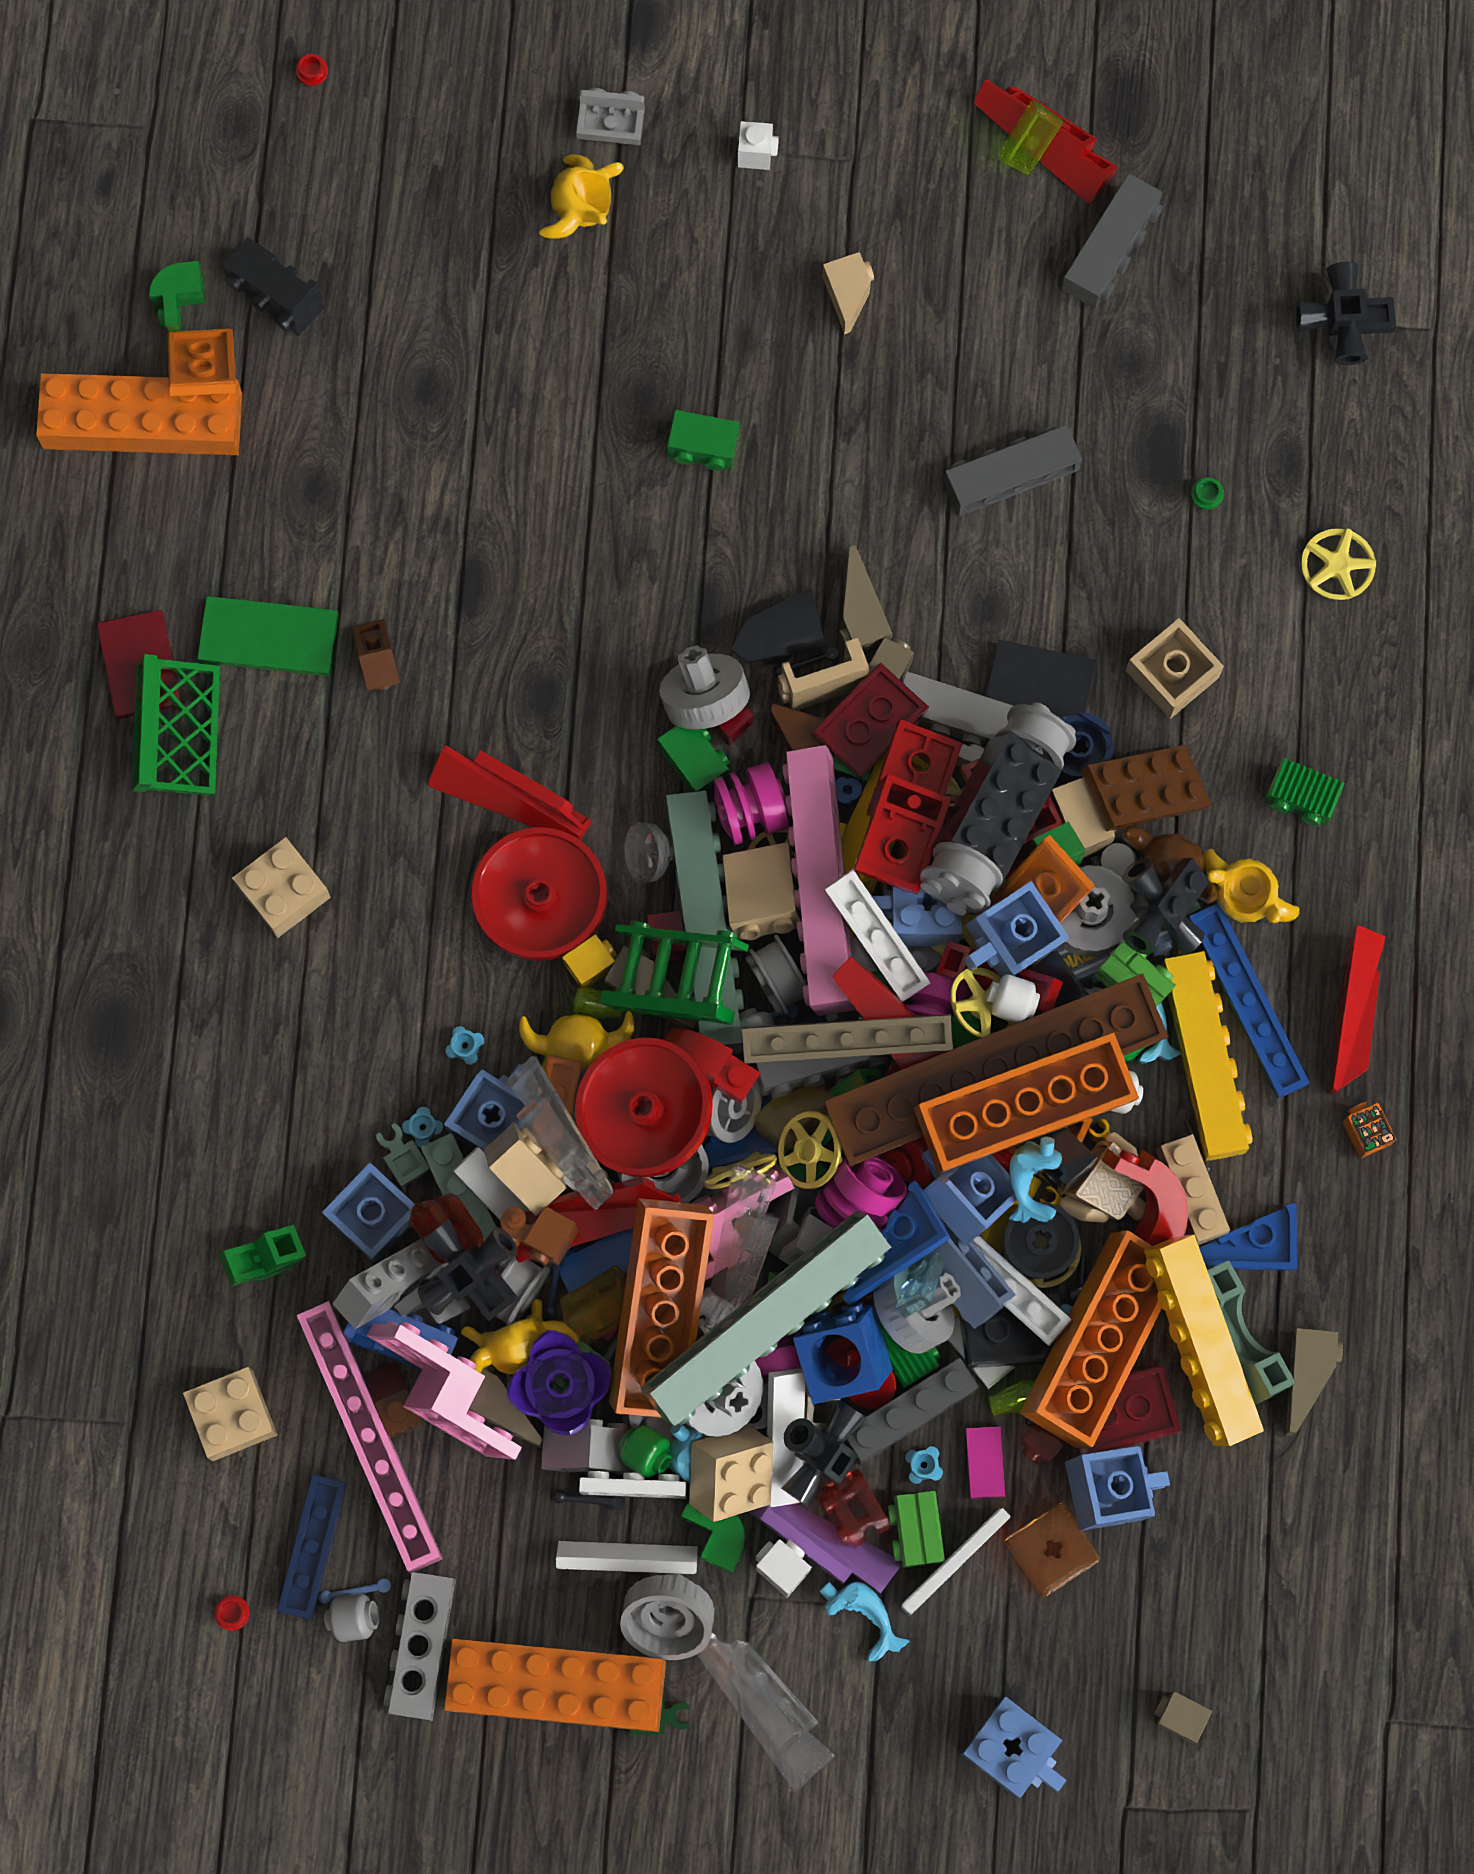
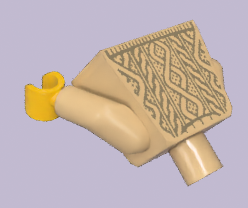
(1102, 1191)

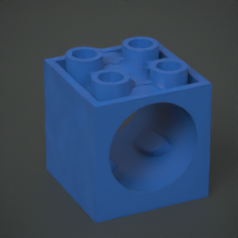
(832, 1380)

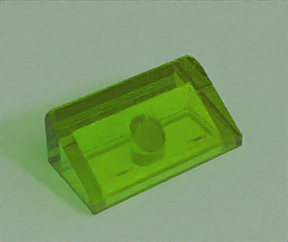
(1030, 138)

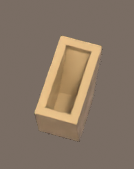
(848, 287)

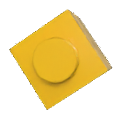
(590, 961)

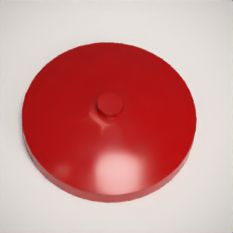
(539, 893)
(644, 1107)

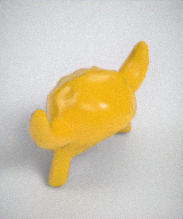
(580, 196)
(1247, 890)
(575, 1038)
(510, 1346)

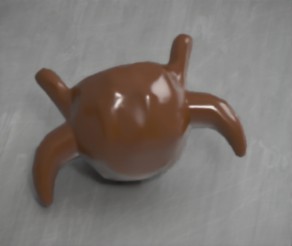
(1166, 853)

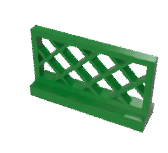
(147, 724)

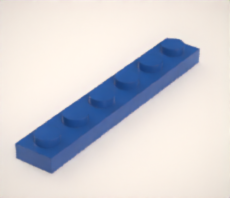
(1249, 1002)

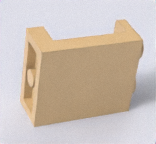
(825, 683)
(761, 891)

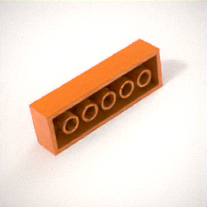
(134, 416)
(1026, 1103)
(659, 1297)
(1098, 1346)
(555, 1685)

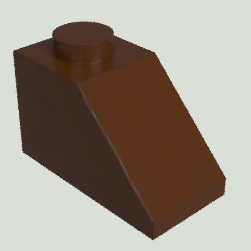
(376, 655)
(794, 727)
(389, 1396)

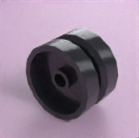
(1046, 1261)

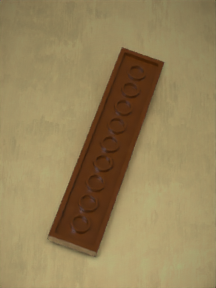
(882, 1111)

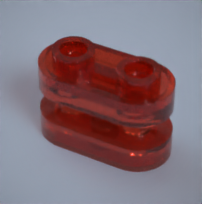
(431, 1214)
(852, 1529)

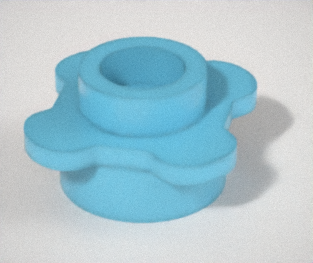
(462, 1036)
(421, 1117)
(918, 1473)

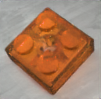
(1046, 1572)

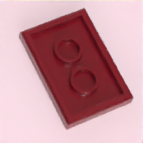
(122, 647)
(865, 721)
(1140, 1413)

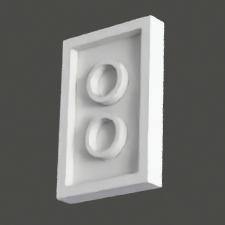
(633, 1485)

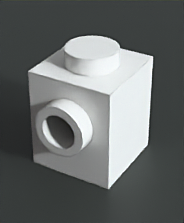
(756, 145)

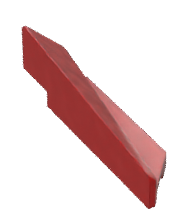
(1068, 153)
(505, 792)
(876, 1001)
(1357, 1008)
(610, 1218)

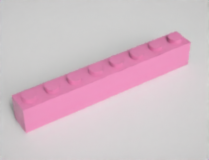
(816, 866)
(369, 1437)

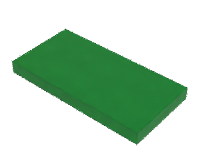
(268, 636)

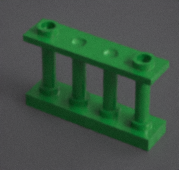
(682, 1004)

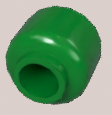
(645, 1451)

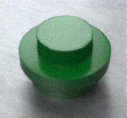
(1207, 493)

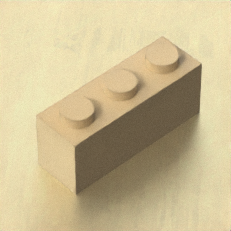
(1204, 1210)

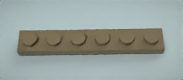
(847, 1038)

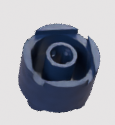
(1093, 737)

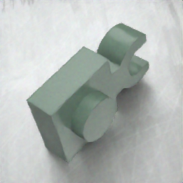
(404, 1160)

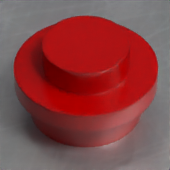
(311, 70)
(232, 1612)

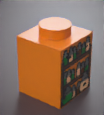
(1368, 1129)

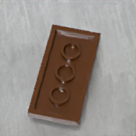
(1145, 787)

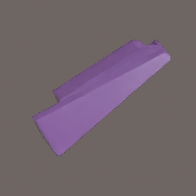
(824, 1547)

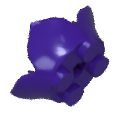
(555, 1356)

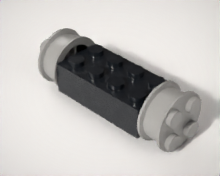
(997, 808)

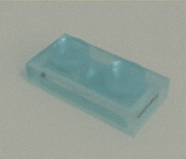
(920, 1284)

